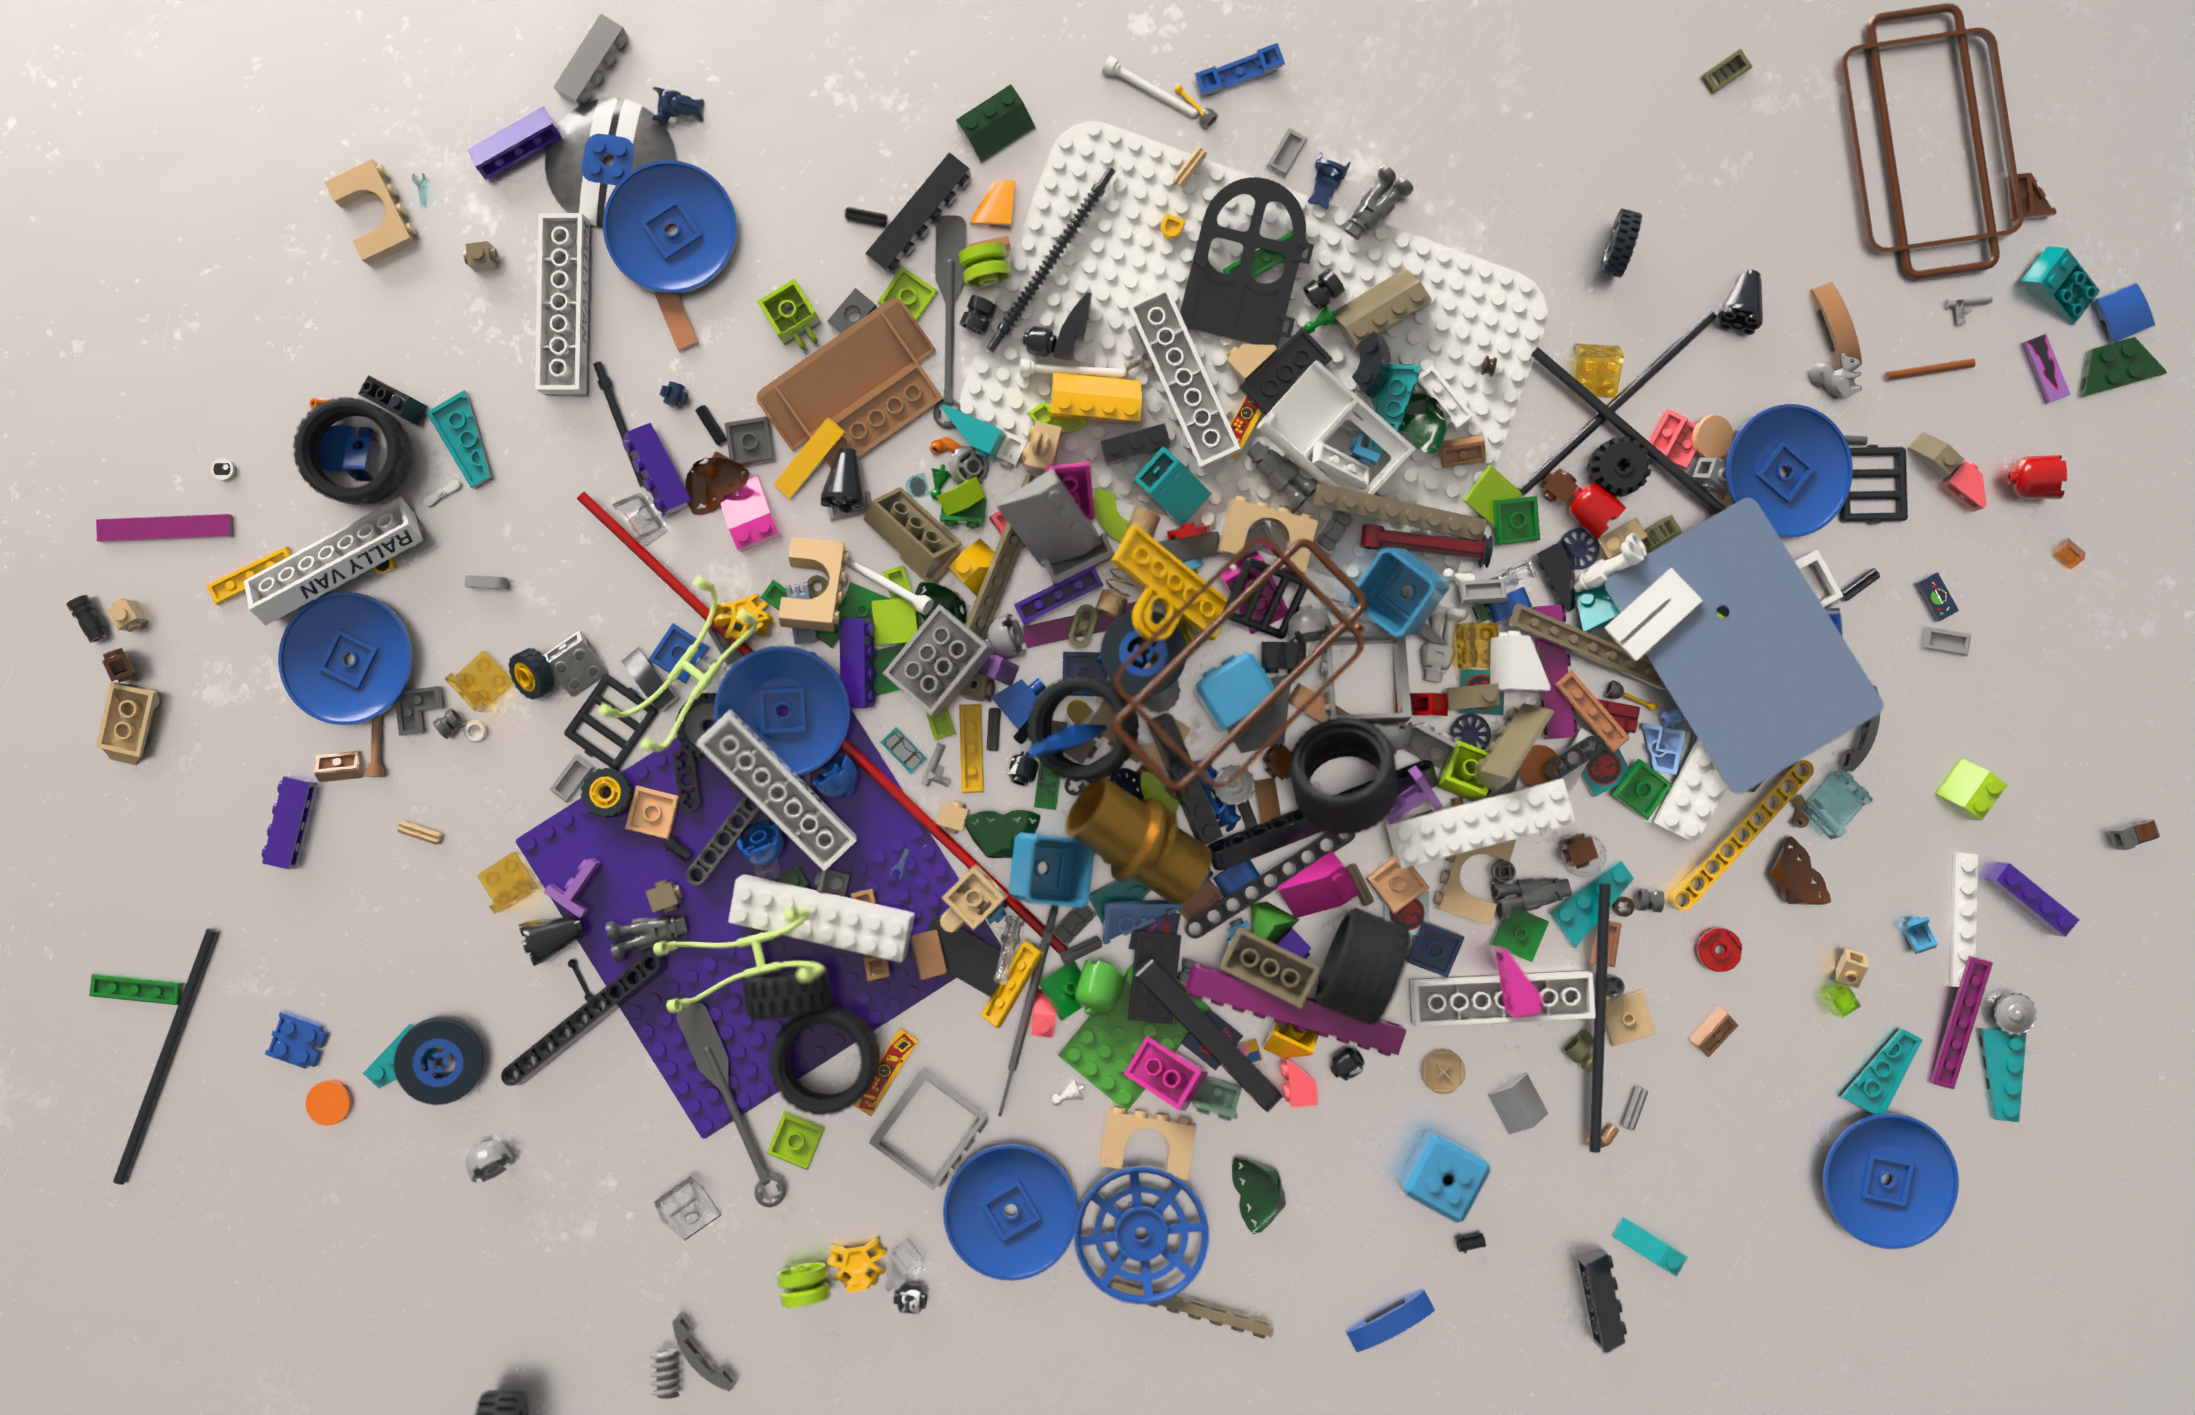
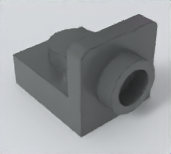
(832, 882)

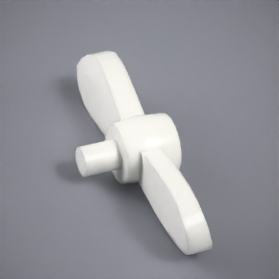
(442, 493)

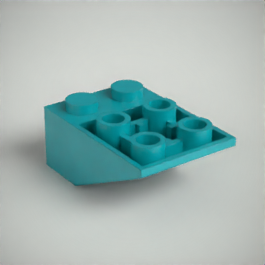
(2061, 283)
(1172, 486)

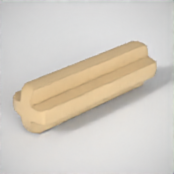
(1189, 167)
(419, 832)

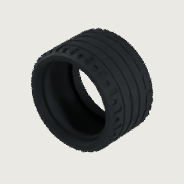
(311, 433)
(1040, 727)
(1344, 739)
(1363, 966)
(792, 1088)

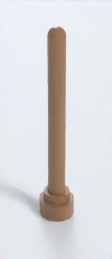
(375, 767)

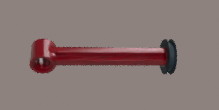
(1376, 537)

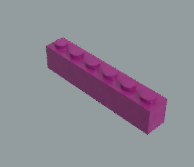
(1555, 665)

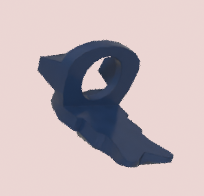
(674, 104)
(1327, 179)

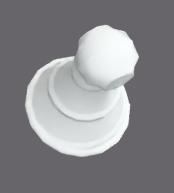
(1449, 574)
(1072, 1092)

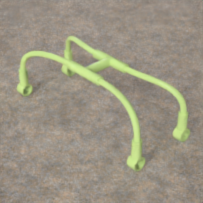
(683, 664)
(806, 974)

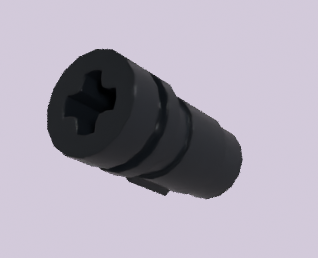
(87, 619)

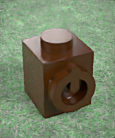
(1558, 486)
(118, 665)
(1278, 762)
(1579, 850)

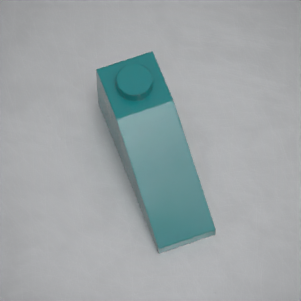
(980, 435)
(1650, 1246)

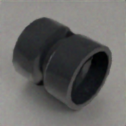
(1331, 287)
(981, 307)

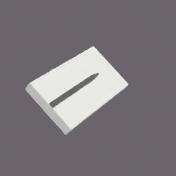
(1653, 614)

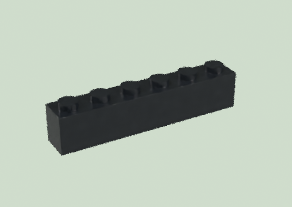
(918, 214)
(1193, 798)

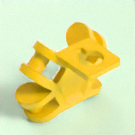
(752, 606)
(856, 1264)

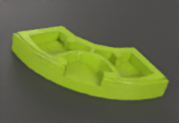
(1042, 412)
(1108, 516)
(1154, 788)

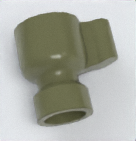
(1579, 1050)

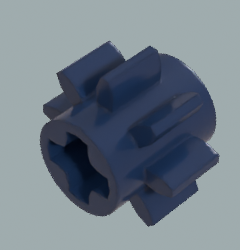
(674, 394)

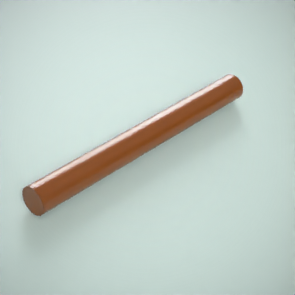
(1930, 369)

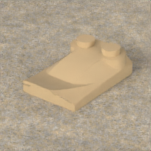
(126, 721)

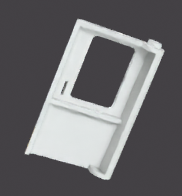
(1314, 411)

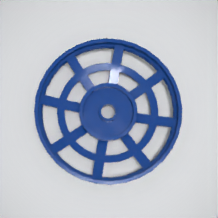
(1143, 1249)

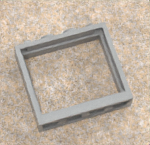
(1401, 676)
(954, 1159)

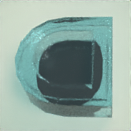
(917, 486)

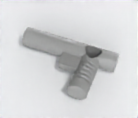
(1966, 305)
(1138, 352)
(936, 769)

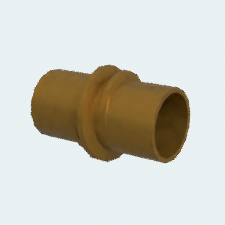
(1139, 840)

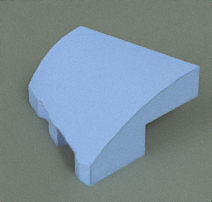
(1664, 747)

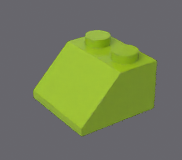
(1459, 771)
(1971, 789)

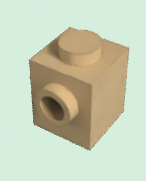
(127, 615)
(953, 816)
(1851, 968)

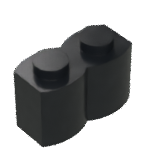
(1282, 655)

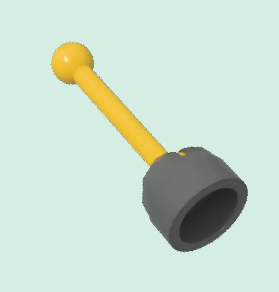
(1207, 116)
(1615, 690)

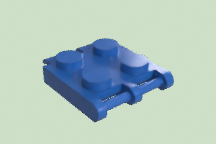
(297, 1041)

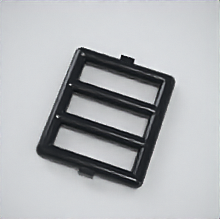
(1899, 473)
(1263, 626)
(583, 715)

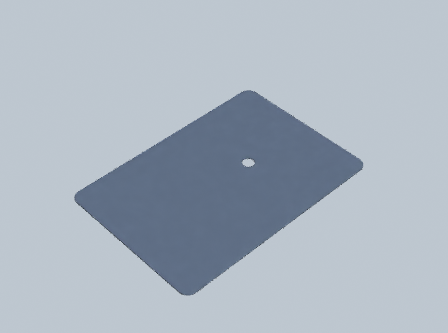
(1771, 673)

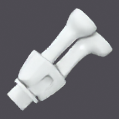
(1632, 553)
(1438, 657)

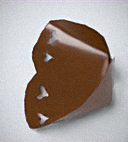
(713, 480)
(1794, 877)

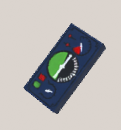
(1937, 597)

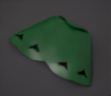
(1425, 421)
(945, 597)
(998, 837)
(1261, 1191)

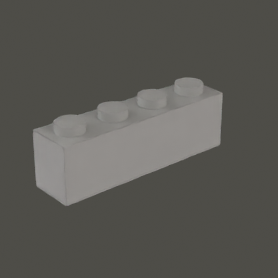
(591, 60)

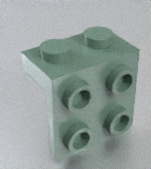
(1217, 1098)

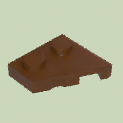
(2032, 198)

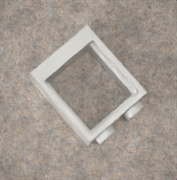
(1826, 576)

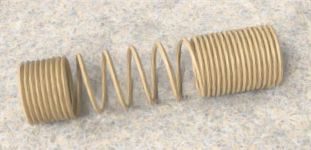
(1109, 602)

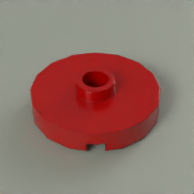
(1188, 530)
(1729, 955)

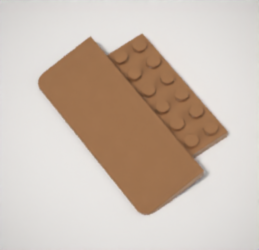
(860, 380)

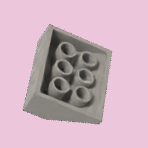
(1049, 520)
(938, 661)

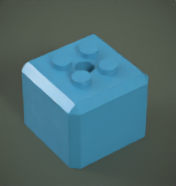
(1384, 591)
(1232, 689)
(1067, 872)
(1433, 1159)

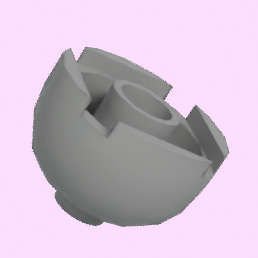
(1308, 624)
(1006, 637)
(1397, 733)
(487, 1160)

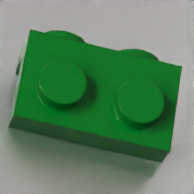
(971, 516)

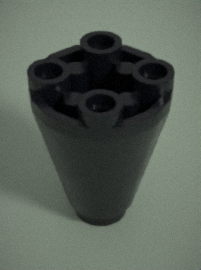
(1743, 305)
(844, 483)
(549, 936)

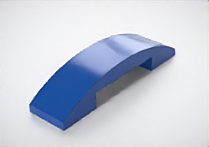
(1240, 71)
(1391, 1323)

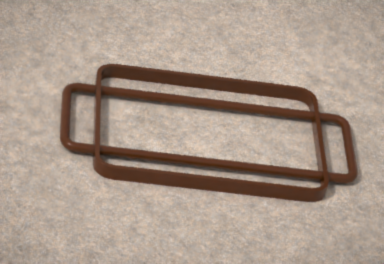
(1961, 35)
(1283, 558)

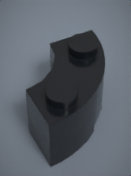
(1373, 364)

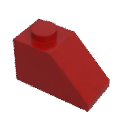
(1428, 704)

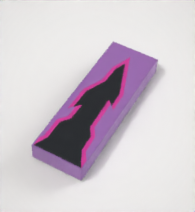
(2046, 368)

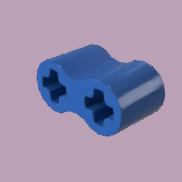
(1505, 609)
(1235, 877)

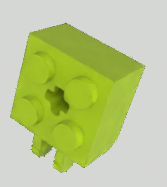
(802, 317)

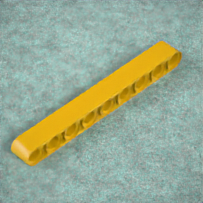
(1751, 831)

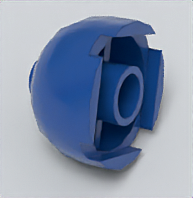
(838, 778)
(761, 843)

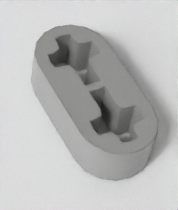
(486, 582)

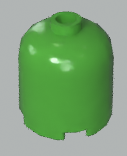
(1099, 987)

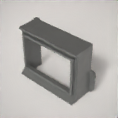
(1064, 569)

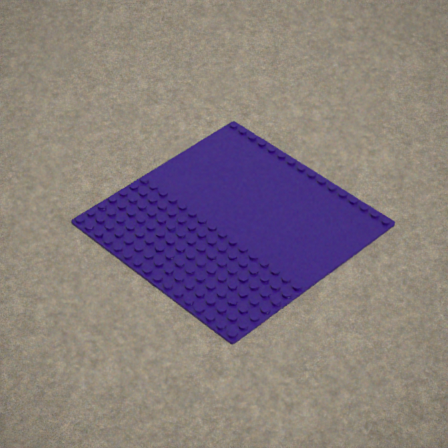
(638, 860)

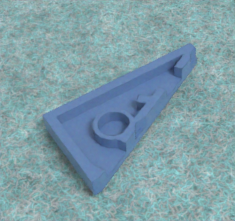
(1126, 916)

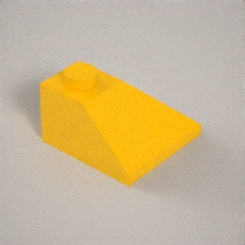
(972, 565)
(1289, 1041)

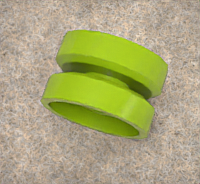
(984, 264)
(803, 1285)

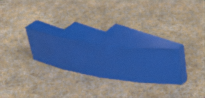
(1066, 739)

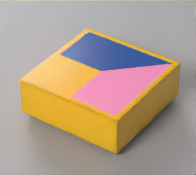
(1250, 1050)

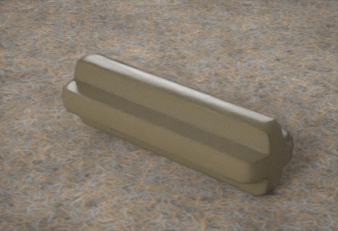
(1355, 874)

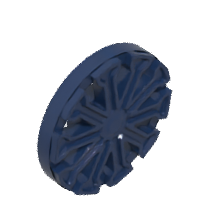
(1580, 548)
(1470, 733)
(1126, 782)

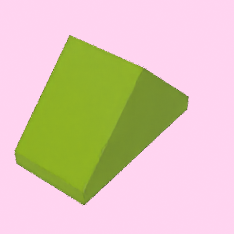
(961, 496)

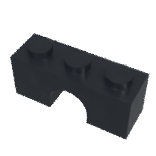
(1131, 444)

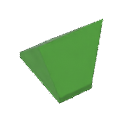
(1271, 921)

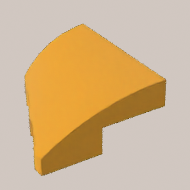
(996, 205)

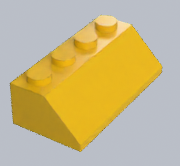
(1096, 399)

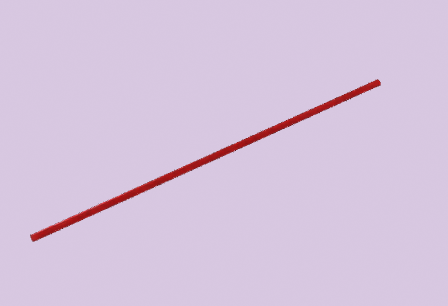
(846, 746)

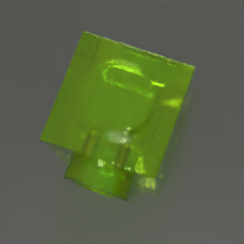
(1841, 1000)

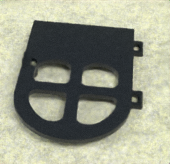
(1235, 302)

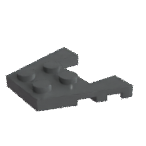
(1266, 723)

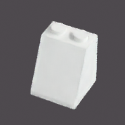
(1516, 664)

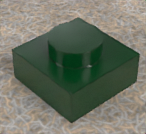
(1480, 612)
(795, 877)

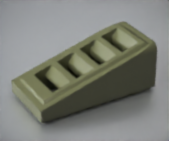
(1742, 59)
(1673, 526)

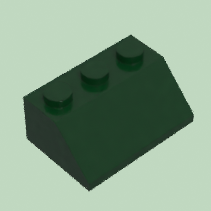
(995, 123)

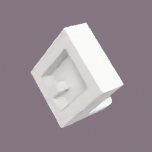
(1011, 450)

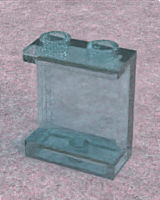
(1836, 803)

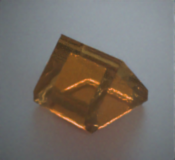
(2070, 554)

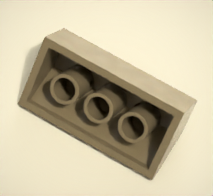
(1382, 307)
(911, 530)
(1512, 745)
(1269, 966)

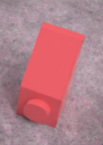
(1967, 485)
(1043, 1016)

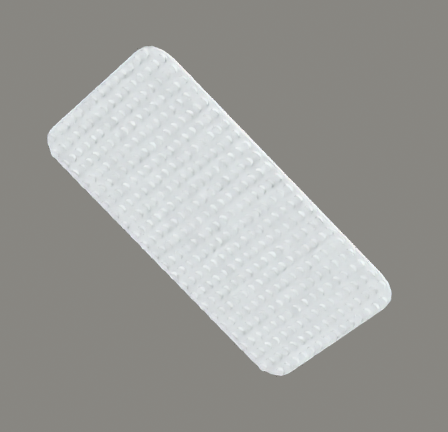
(1125, 257)

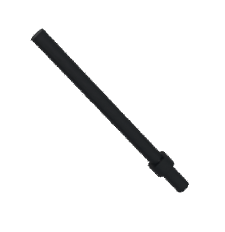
(605, 384)

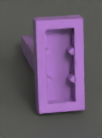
(999, 669)
(1413, 797)
(573, 888)

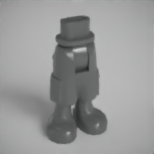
(1376, 207)
(1280, 472)
(1532, 894)
(647, 933)

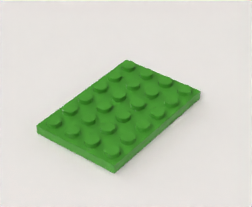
(1110, 1041)

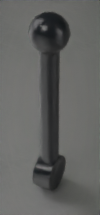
(572, 964)

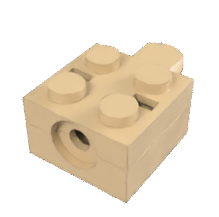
(1043, 447)
(971, 901)

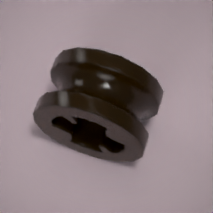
(1488, 366)
(1623, 913)

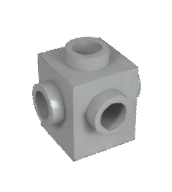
(1711, 473)

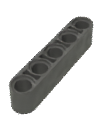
(1193, 547)
(717, 847)

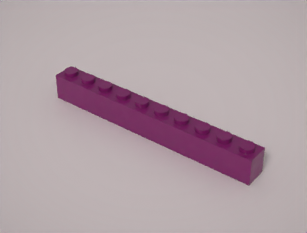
(1242, 996)

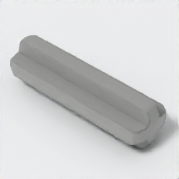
(1635, 1108)

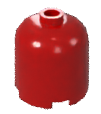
(2038, 477)
(1594, 508)

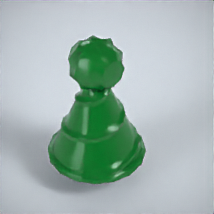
(1324, 318)
(939, 478)

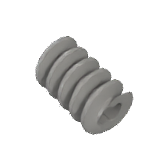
(666, 1373)

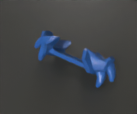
(1225, 813)

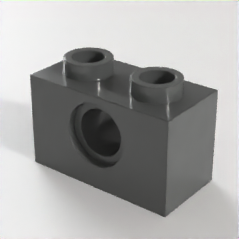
(853, 303)

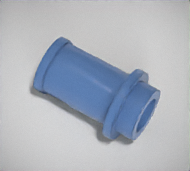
(1668, 719)

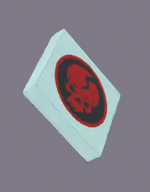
(1412, 914)

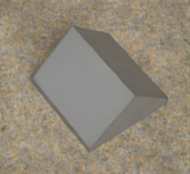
(1518, 1105)

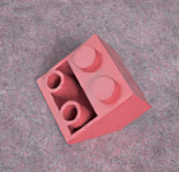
(1299, 1087)

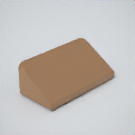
(1462, 451)
(338, 766)
(1267, 799)
(928, 954)
(1713, 1031)

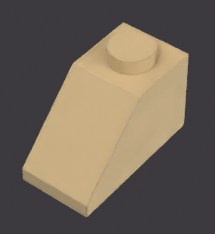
(1248, 359)
(1613, 540)

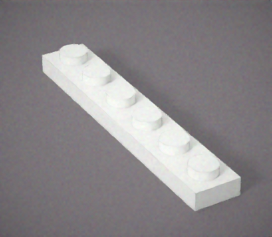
(1963, 913)

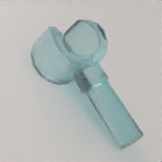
(421, 187)
(901, 863)

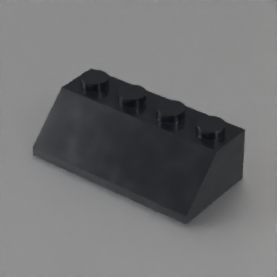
(1601, 1299)

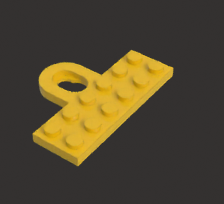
(1167, 581)

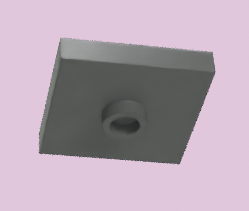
(750, 441)

